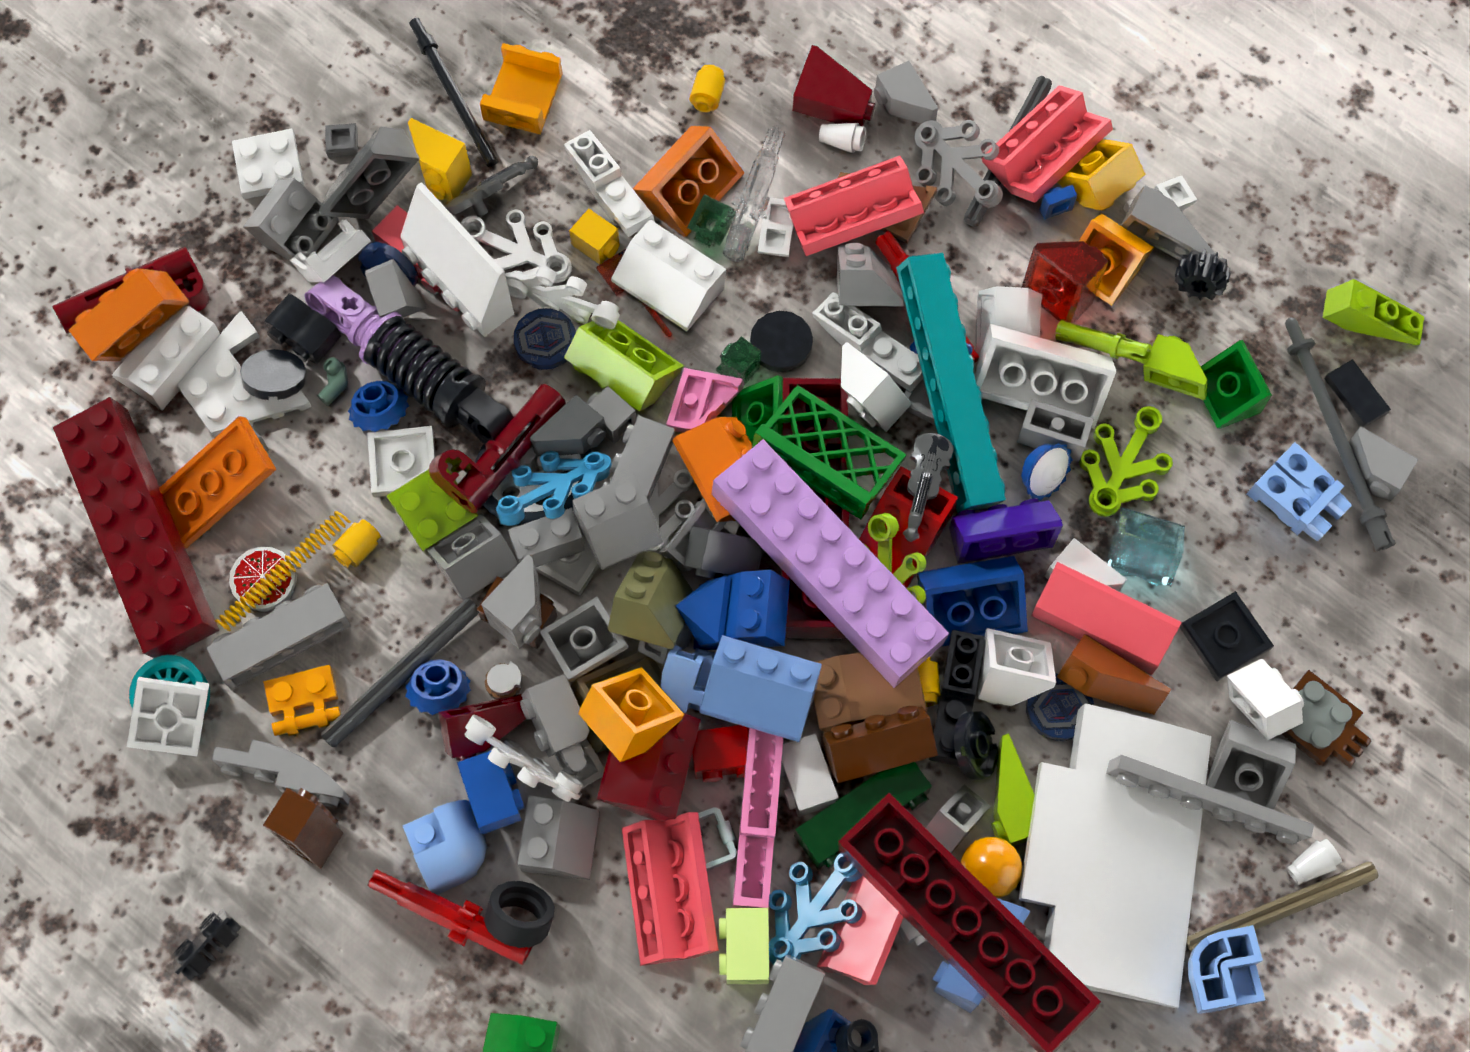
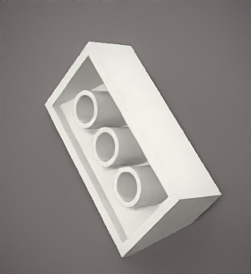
(1027, 367)

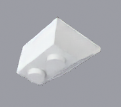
(871, 390)

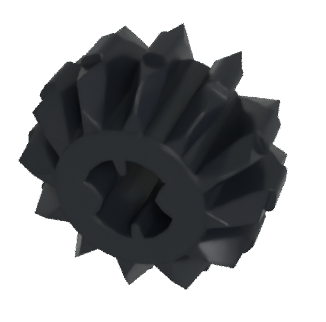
(1202, 274)

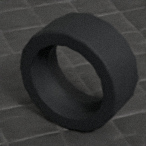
(513, 931)

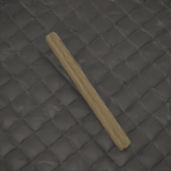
(1293, 902)

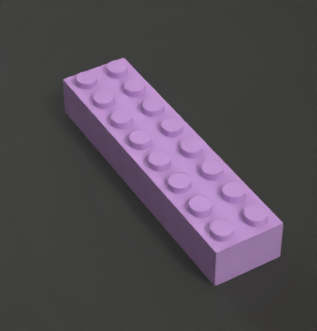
(829, 563)

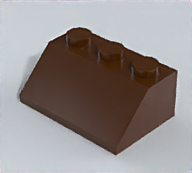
(879, 743)

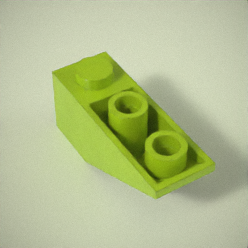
(1372, 313)

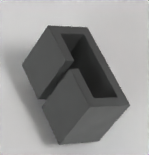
(721, 553)

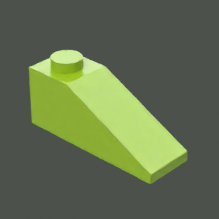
(1012, 796)

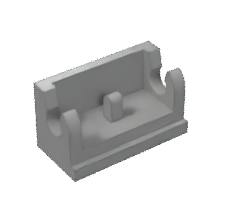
(677, 547)

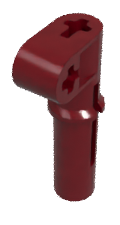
(178, 266)
(480, 478)

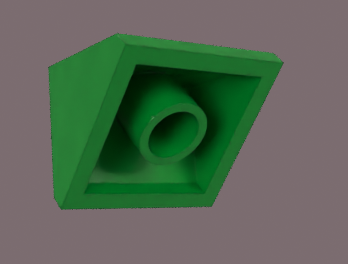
(1234, 386)
(757, 405)

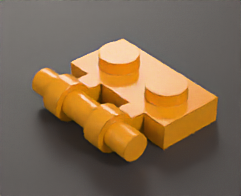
(300, 691)

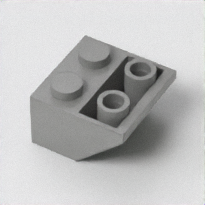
(290, 220)

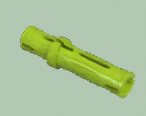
(1112, 344)

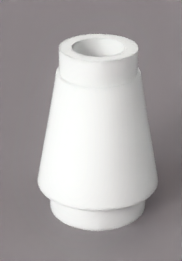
(843, 136)
(1314, 862)

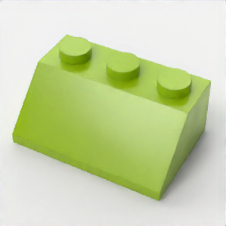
(623, 362)

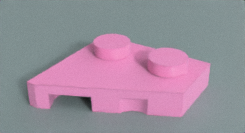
(701, 398)

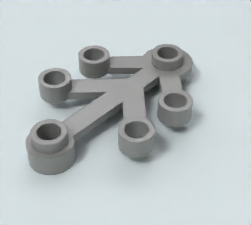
(953, 159)

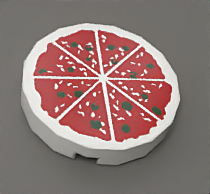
(253, 566)

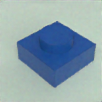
(1058, 201)

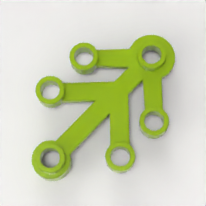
(1122, 466)
(884, 537)

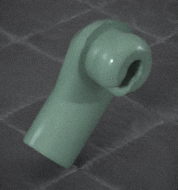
(336, 379)

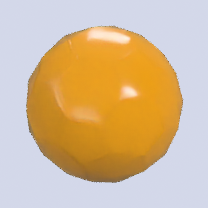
(994, 864)

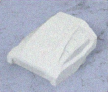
(1008, 308)

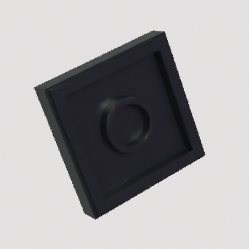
(1226, 636)

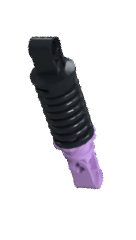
(411, 361)

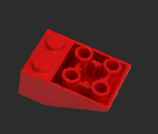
(898, 503)

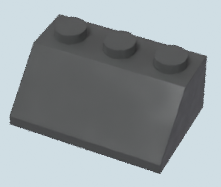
(371, 175)

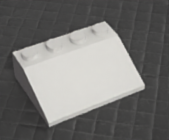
(455, 263)

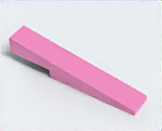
(758, 820)

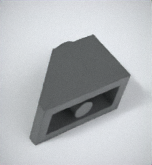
(570, 430)

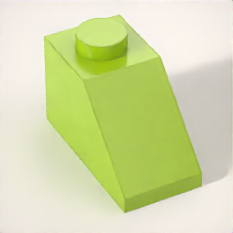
(1175, 367)

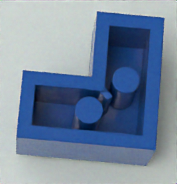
(491, 792)

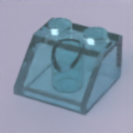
(1146, 547)

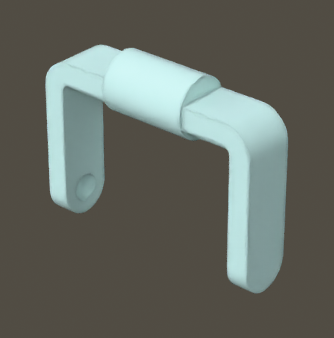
(726, 834)

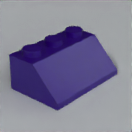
(1004, 530)

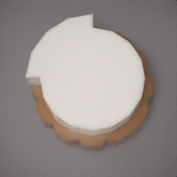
(503, 680)

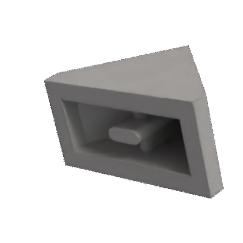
(393, 290)

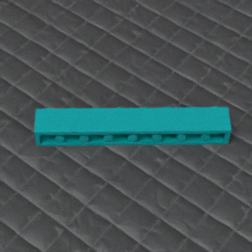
(951, 381)

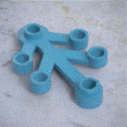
(590, 469)
(811, 912)

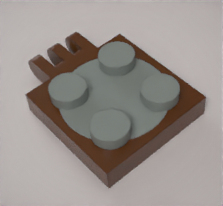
(1326, 723)

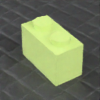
(746, 946)

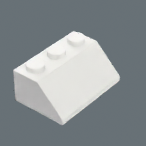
(669, 275)
(167, 356)

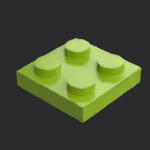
(428, 510)

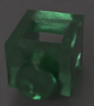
(707, 212)
(740, 360)

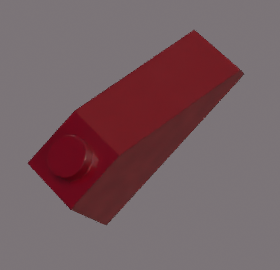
(501, 713)

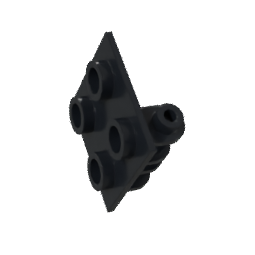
(187, 955)

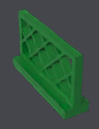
(819, 474)

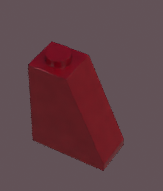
(831, 91)

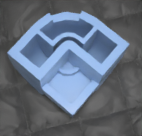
(686, 677)
(447, 845)
(1225, 970)

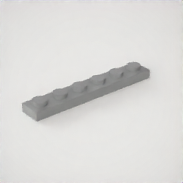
(1198, 796)

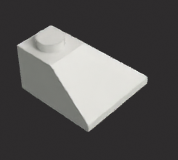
(1014, 668)

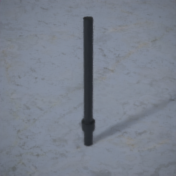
(429, 48)

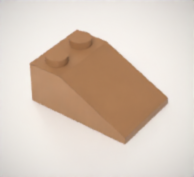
(854, 690)

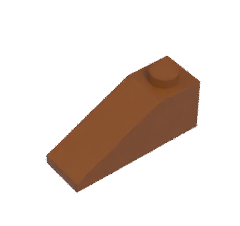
(1111, 678)

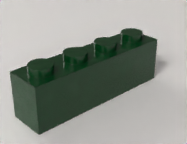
(823, 831)

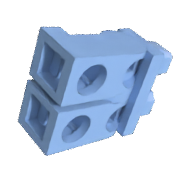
(1298, 491)

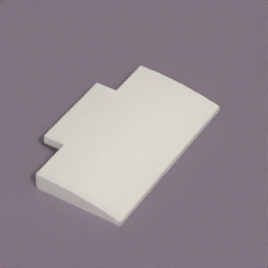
(1117, 858)

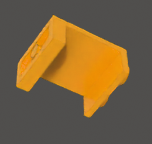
(523, 89)

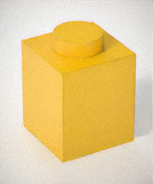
(595, 237)

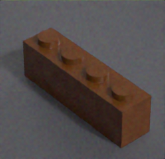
(304, 826)

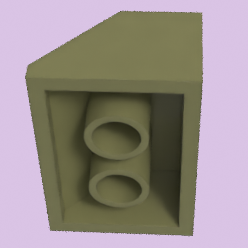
(647, 601)

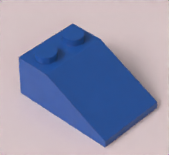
(756, 609)

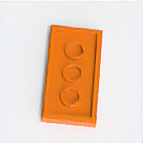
(216, 480)

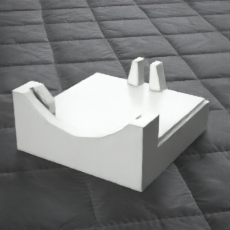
(333, 256)
(168, 716)

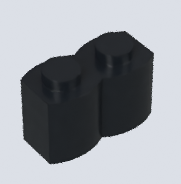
(302, 329)

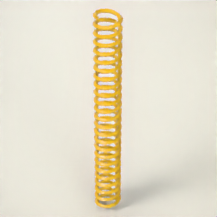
(233, 614)

